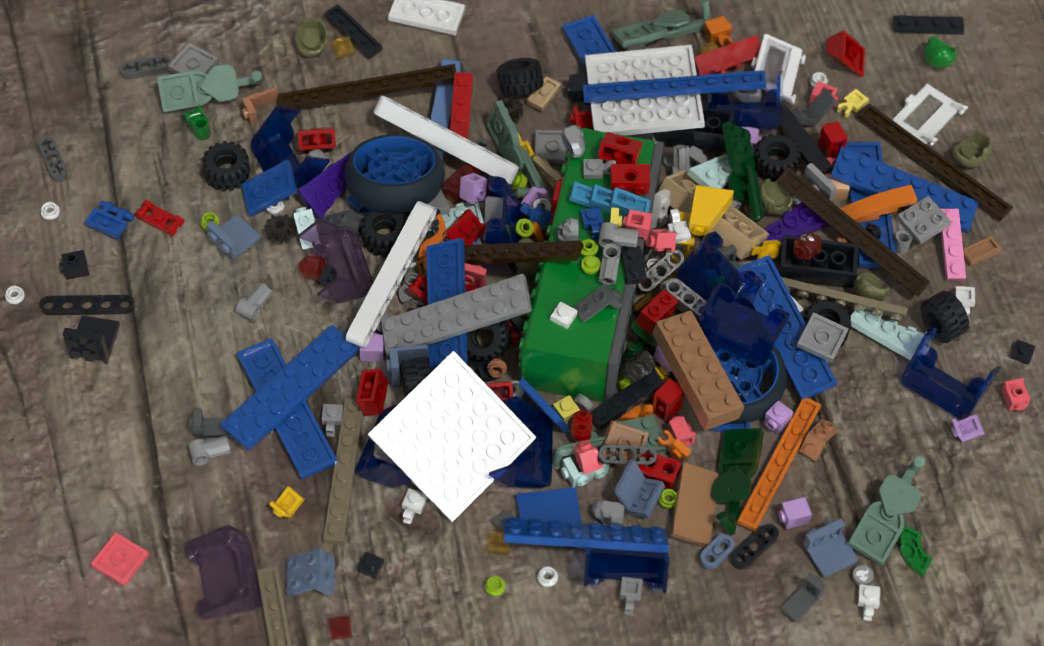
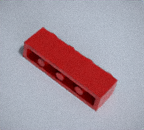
(728, 56)
(462, 104)

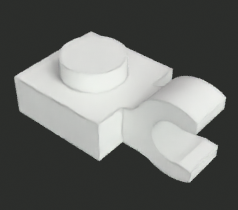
(678, 227)
(966, 296)
(413, 503)
(869, 599)

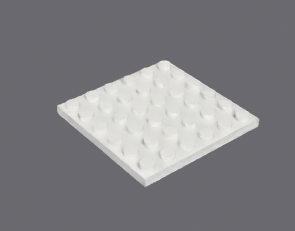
(645, 114)
(451, 436)

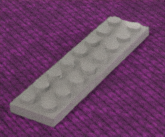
(458, 314)

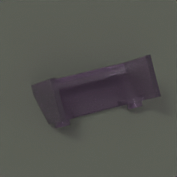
(344, 253)

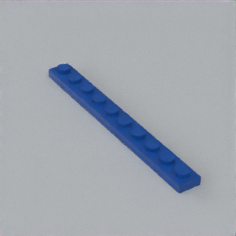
(674, 86)

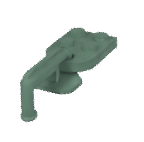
(655, 29)
(183, 90)
(507, 141)
(644, 424)
(876, 530)

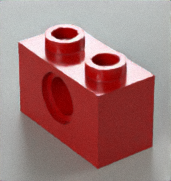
(316, 138)
(832, 139)
(620, 149)
(637, 173)
(372, 392)
(668, 400)

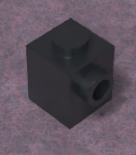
(575, 86)
(74, 264)

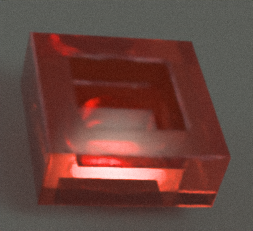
(340, 627)

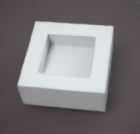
(563, 315)

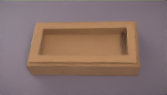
(981, 251)

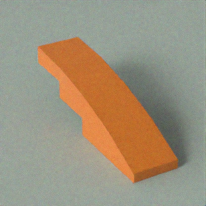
(881, 203)

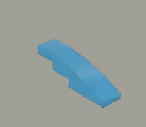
(608, 199)

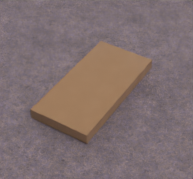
(694, 505)

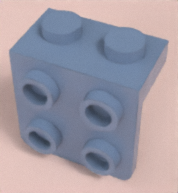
(233, 236)
(401, 353)
(637, 492)
(829, 548)
(310, 572)

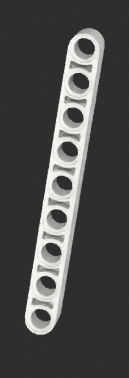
(445, 139)
(391, 274)

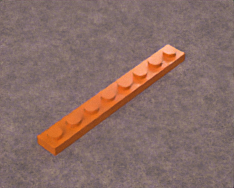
(779, 464)

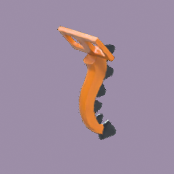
(436, 237)

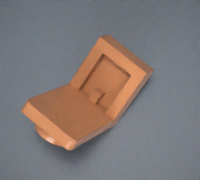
(257, 100)
(817, 439)

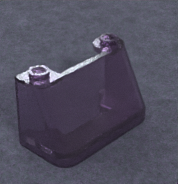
(225, 572)

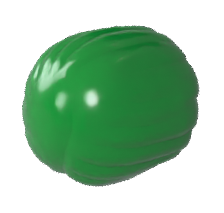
(938, 53)

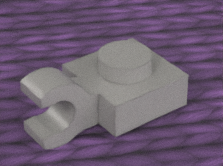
(595, 168)
(331, 417)
(630, 591)

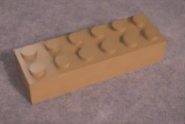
(698, 370)

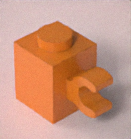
(718, 31)

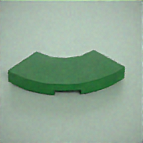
(913, 552)

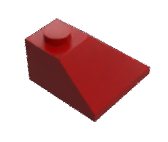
(847, 52)

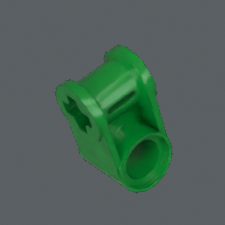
(198, 123)

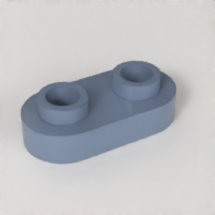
(715, 552)

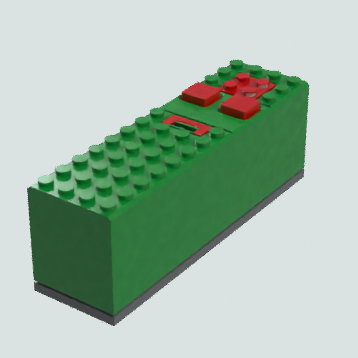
(590, 352)

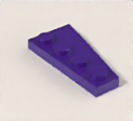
(325, 188)
(795, 223)

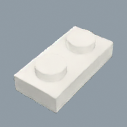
(660, 207)

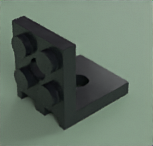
(92, 339)

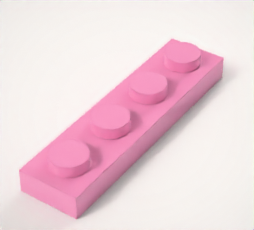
(953, 247)

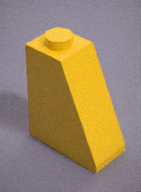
(708, 208)

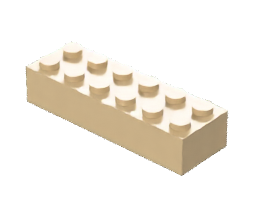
(732, 227)

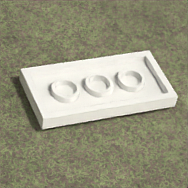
(428, 14)

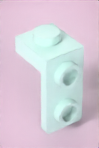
(303, 219)
(577, 478)

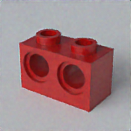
(659, 308)
(659, 466)

